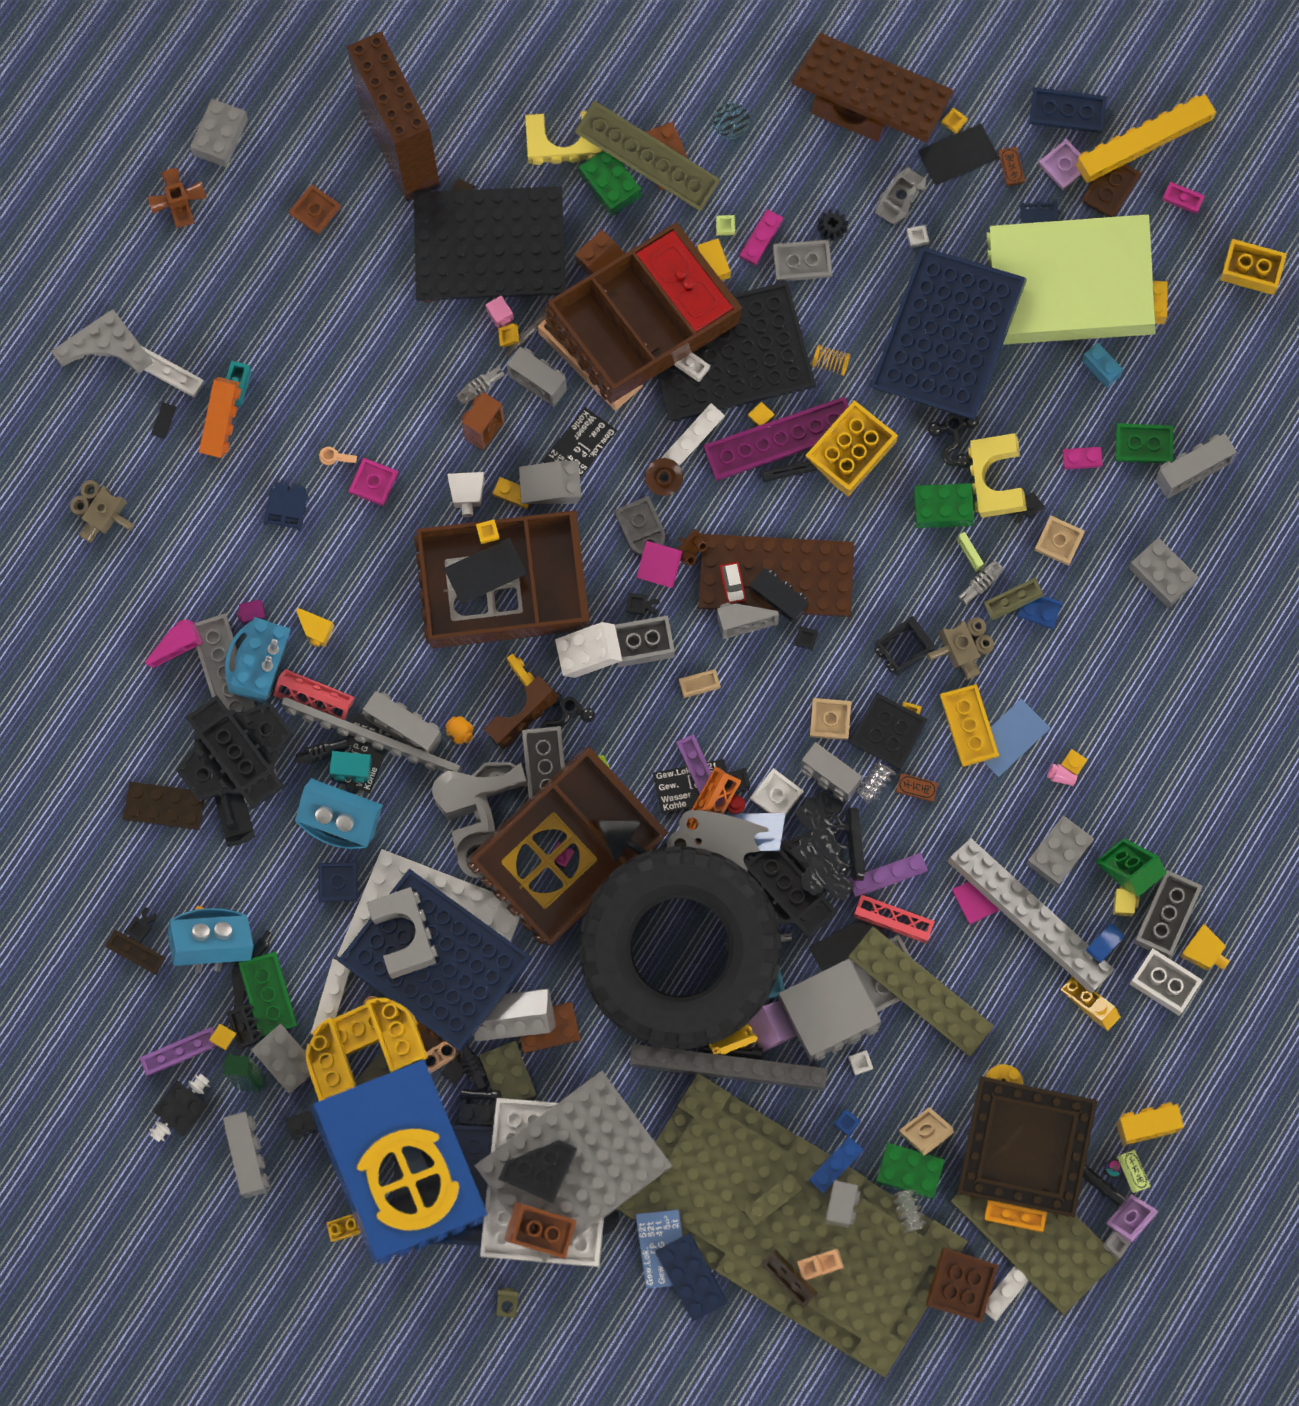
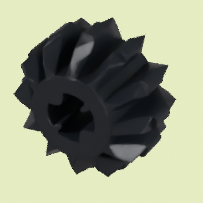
(838, 221)

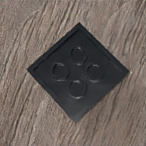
(888, 731)

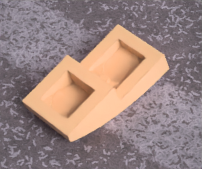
(820, 1264)

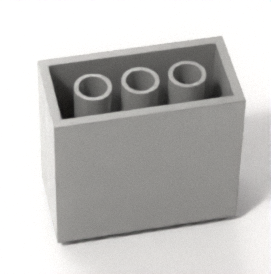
(829, 1010)

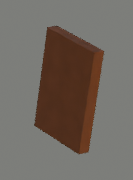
(1111, 190)

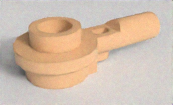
(329, 456)

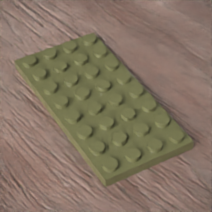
(1058, 1262)

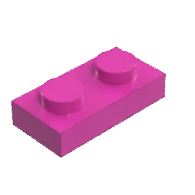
(1183, 198)
(1082, 458)

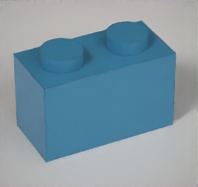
(1102, 365)

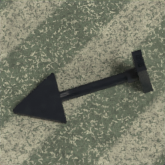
(618, 837)

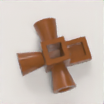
(177, 198)

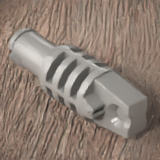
(479, 385)
(981, 582)

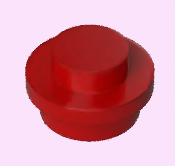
(736, 805)

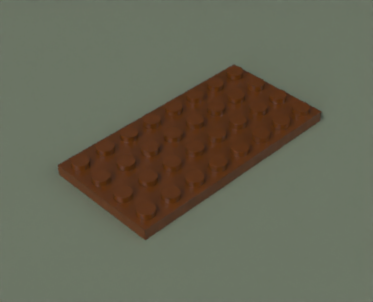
(873, 87)
(812, 567)

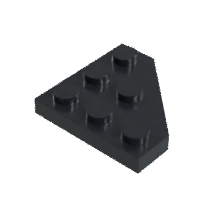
(540, 1170)

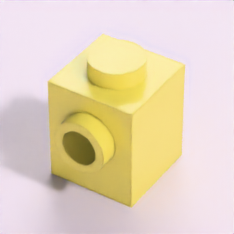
(1125, 903)

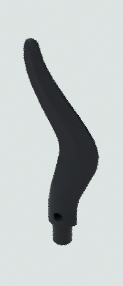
(238, 983)

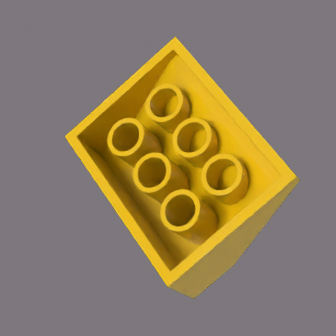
(851, 448)

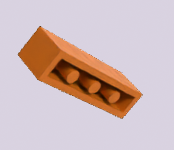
(219, 417)

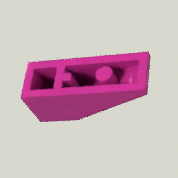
(176, 642)

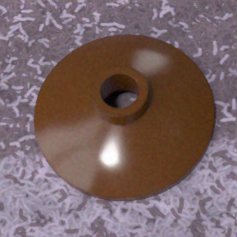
(654, 477)

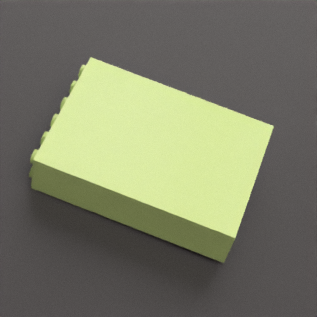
(1080, 277)

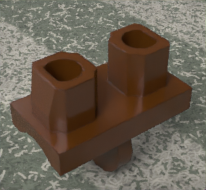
(691, 546)

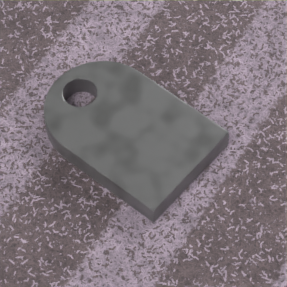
(640, 524)

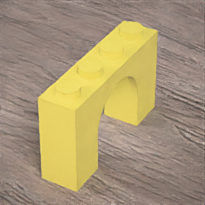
(542, 150)
(983, 454)

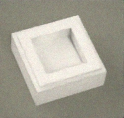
(917, 236)
(860, 1062)

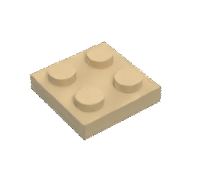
(1059, 540)
(830, 719)
(926, 1131)

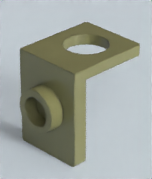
(507, 1294)

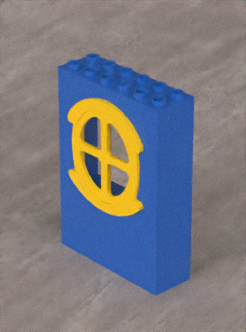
(382, 1119)

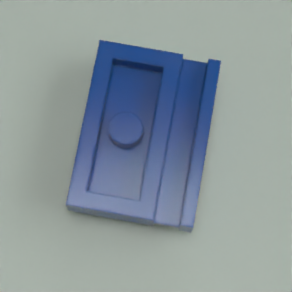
(1041, 611)

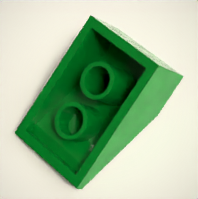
(1132, 866)

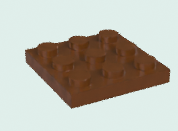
(962, 1285)

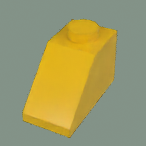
(315, 627)

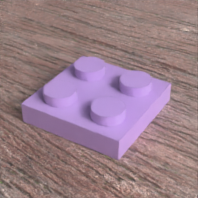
(1061, 164)

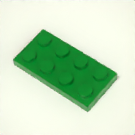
(268, 993)

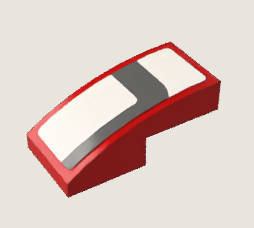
(732, 582)

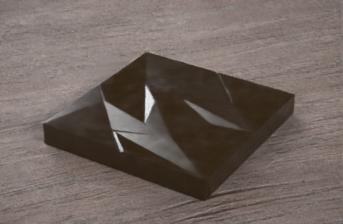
(1027, 1146)

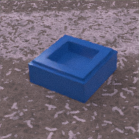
(847, 1123)

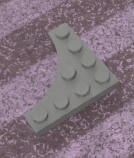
(107, 338)

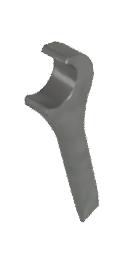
(529, 331)

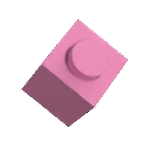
(499, 312)

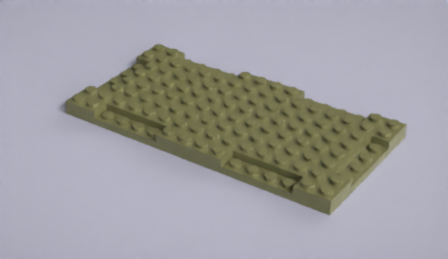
(733, 1155)

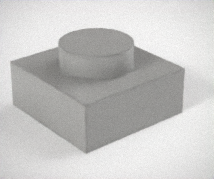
(1116, 1245)

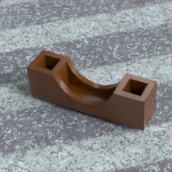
(847, 118)
(539, 697)

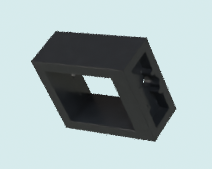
(918, 633)

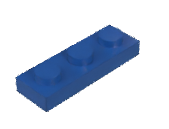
(836, 1164)

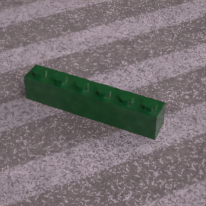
(243, 1073)

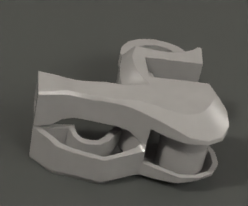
(465, 794)

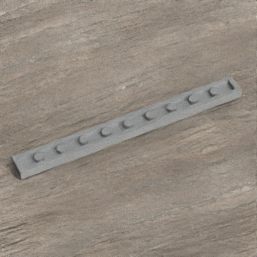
(364, 735)

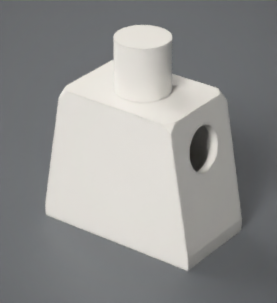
(466, 491)

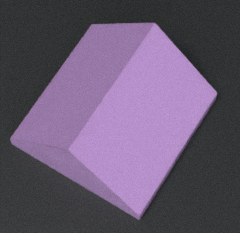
(771, 1026)
(1131, 1218)

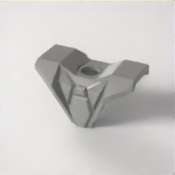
(891, 207)

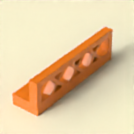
(710, 793)

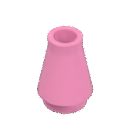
(1061, 775)

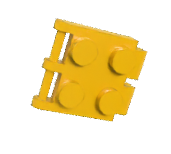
(734, 1041)

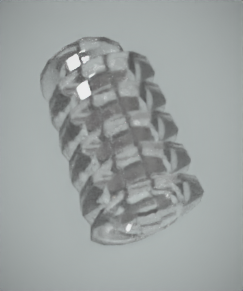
(874, 782)
(909, 1210)

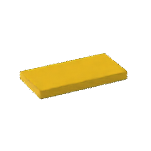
(969, 725)

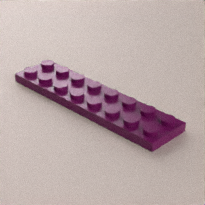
(772, 440)

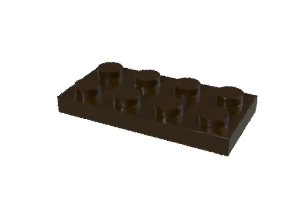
(163, 806)

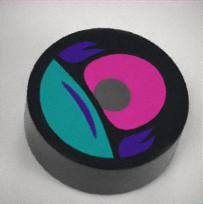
(1113, 1168)

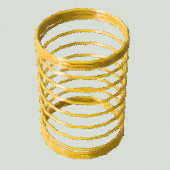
(845, 364)

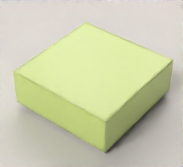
(725, 225)

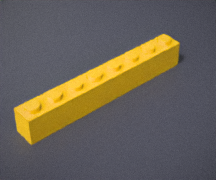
(1145, 138)

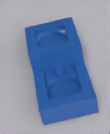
(1105, 943)

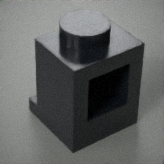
(743, 776)

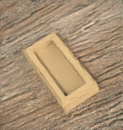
(699, 683)

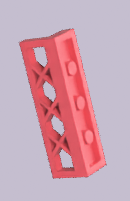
(313, 691)
(893, 925)

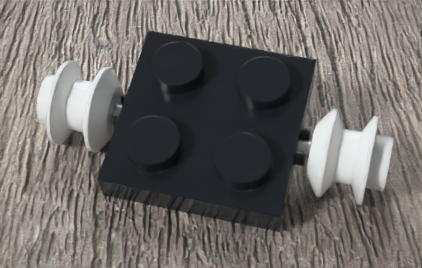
(180, 1108)

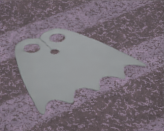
(719, 834)

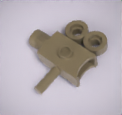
(101, 512)
(962, 648)

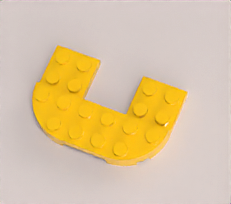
(373, 1022)

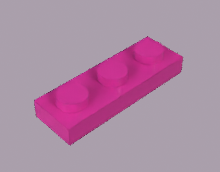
(761, 237)

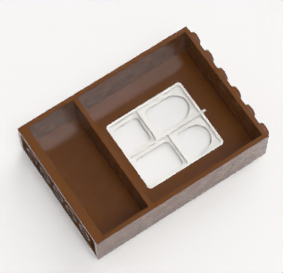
(549, 595)

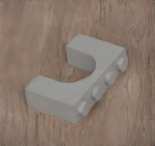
(420, 952)

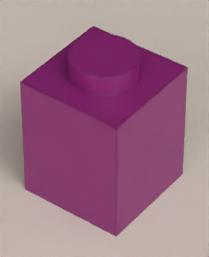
(250, 610)

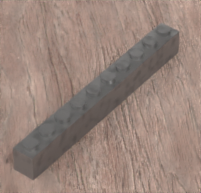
(728, 1067)

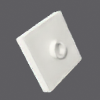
(776, 793)

